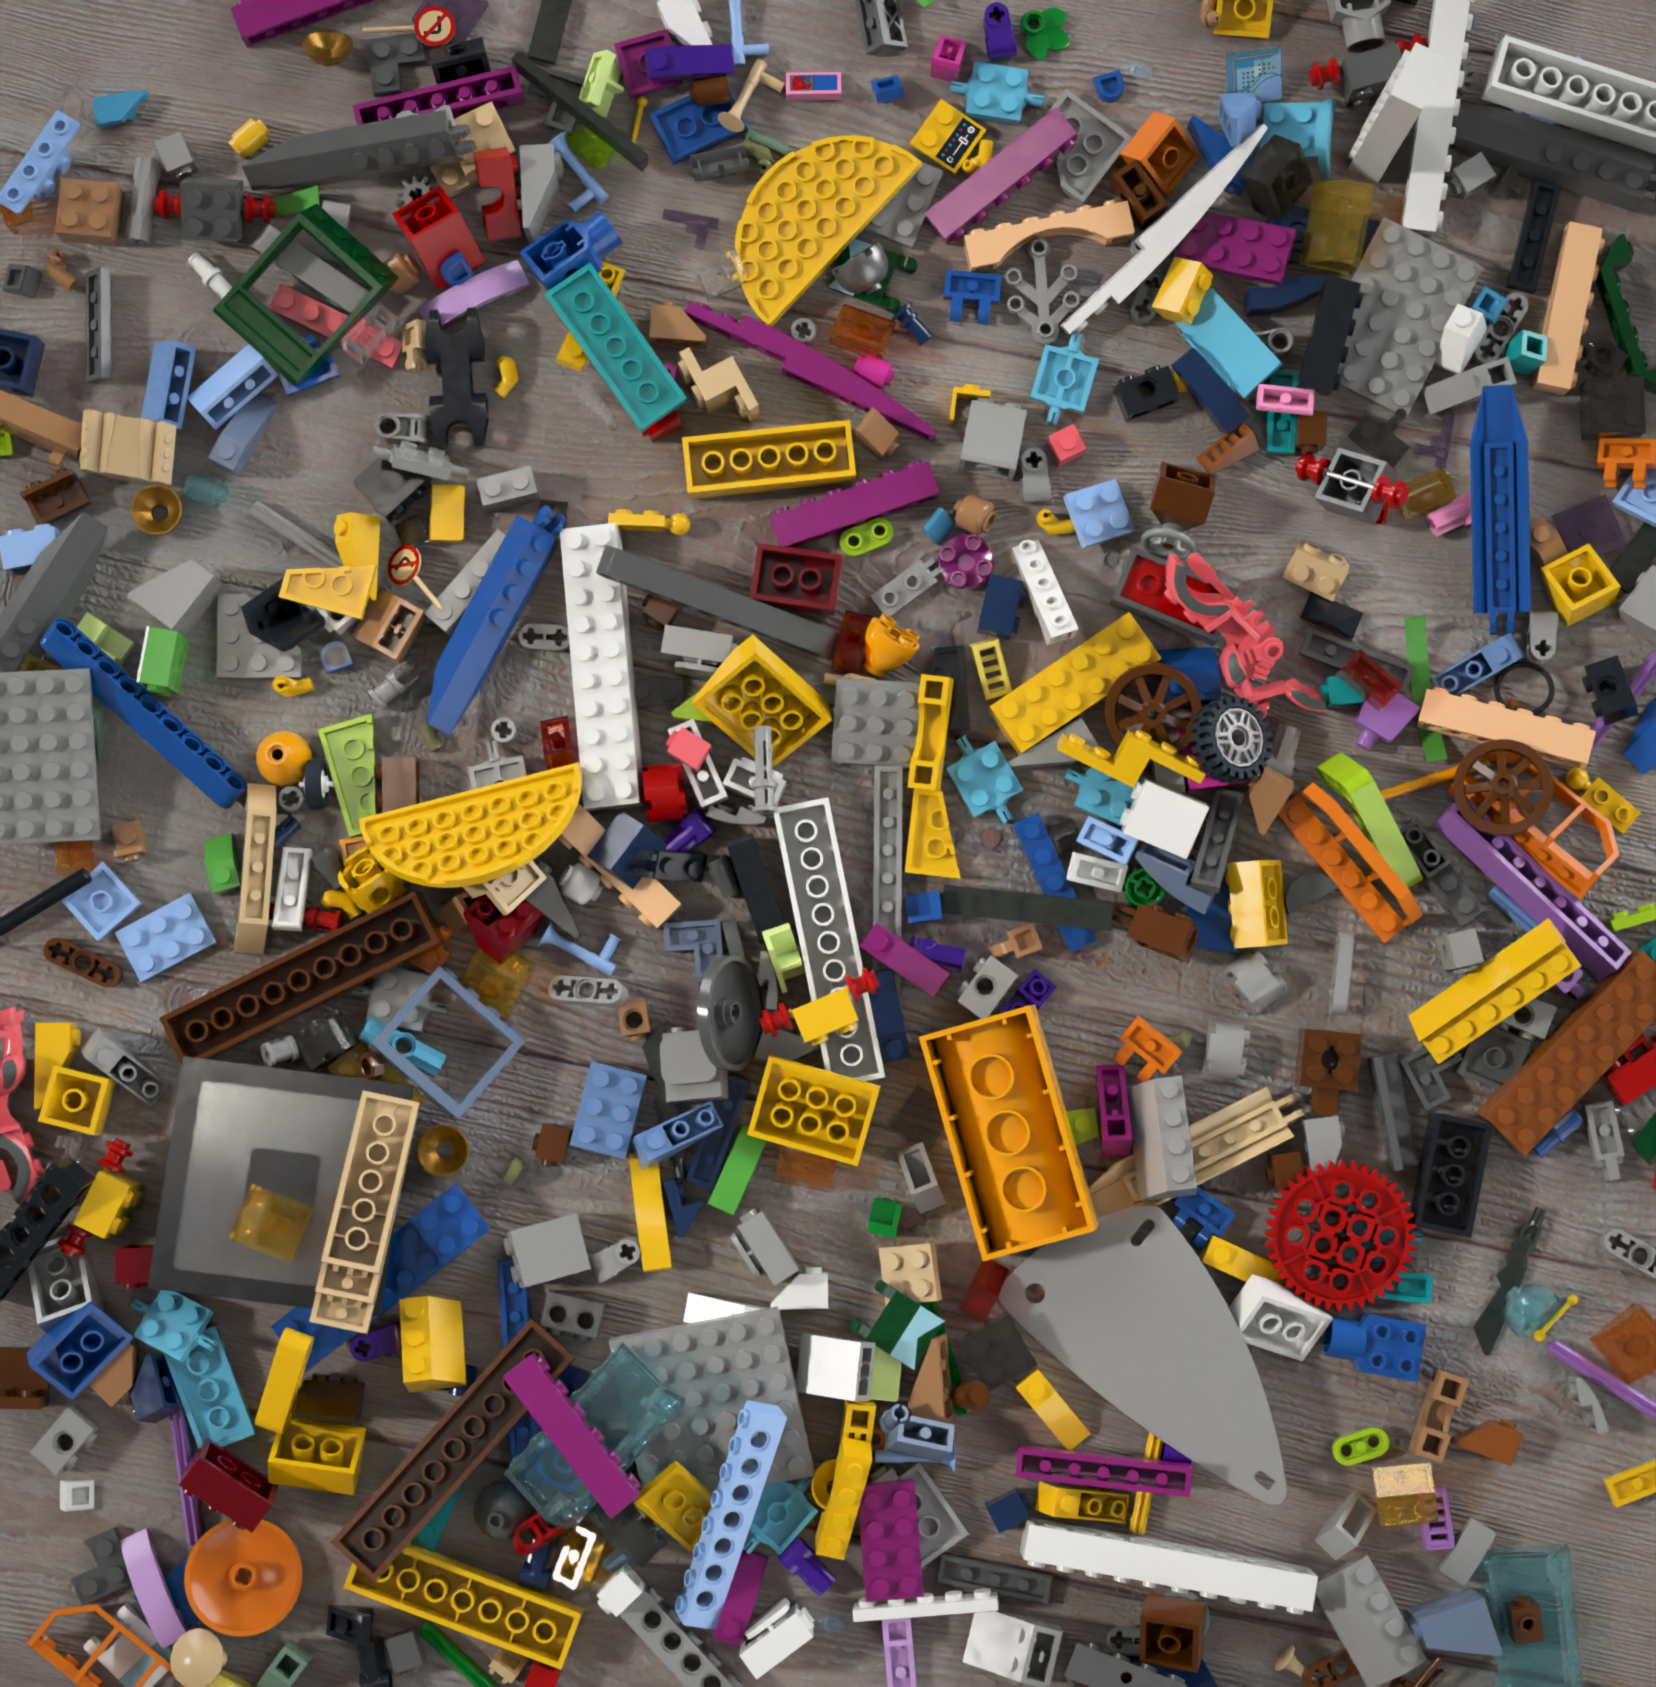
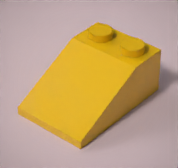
(1244, 18)

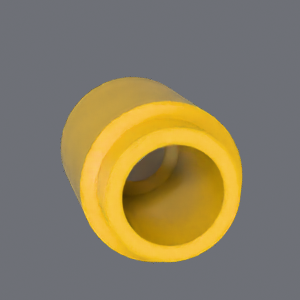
(249, 138)

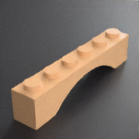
(1102, 224)

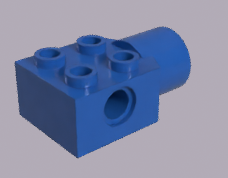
(570, 248)
(1377, 1344)

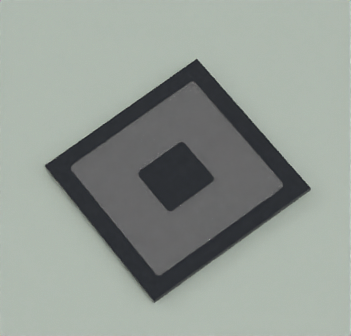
(264, 1130)

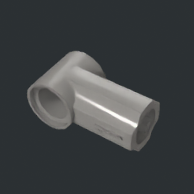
(1284, 749)

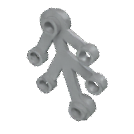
(1042, 295)

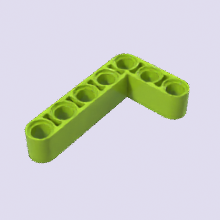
(1371, 813)

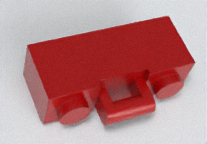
(1635, 1075)

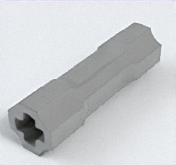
(146, 179)

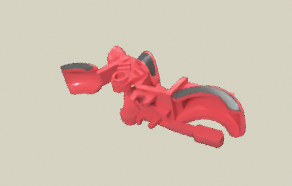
(1250, 645)
(12, 1134)

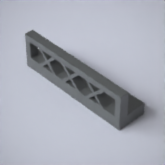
(875, 25)
(1392, 1112)

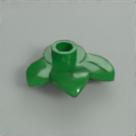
(1047, 35)

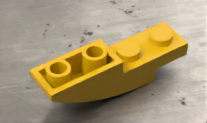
(571, 353)

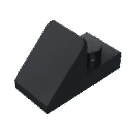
(350, 1624)

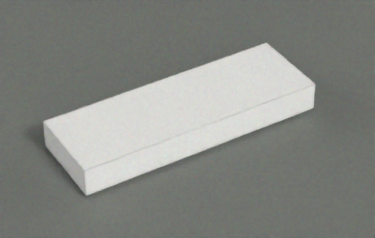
(292, 889)

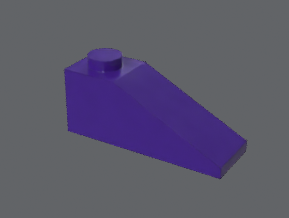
(688, 62)

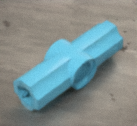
(420, 1055)

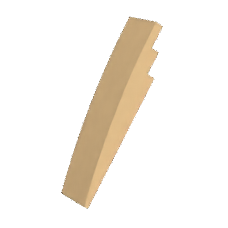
(364, 1212)

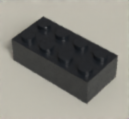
(1450, 1174)

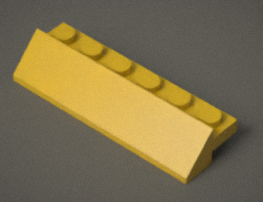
(1494, 991)

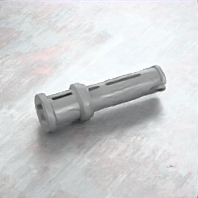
(764, 784)

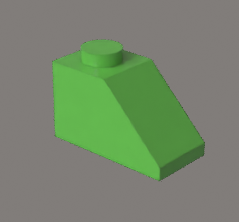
(223, 864)

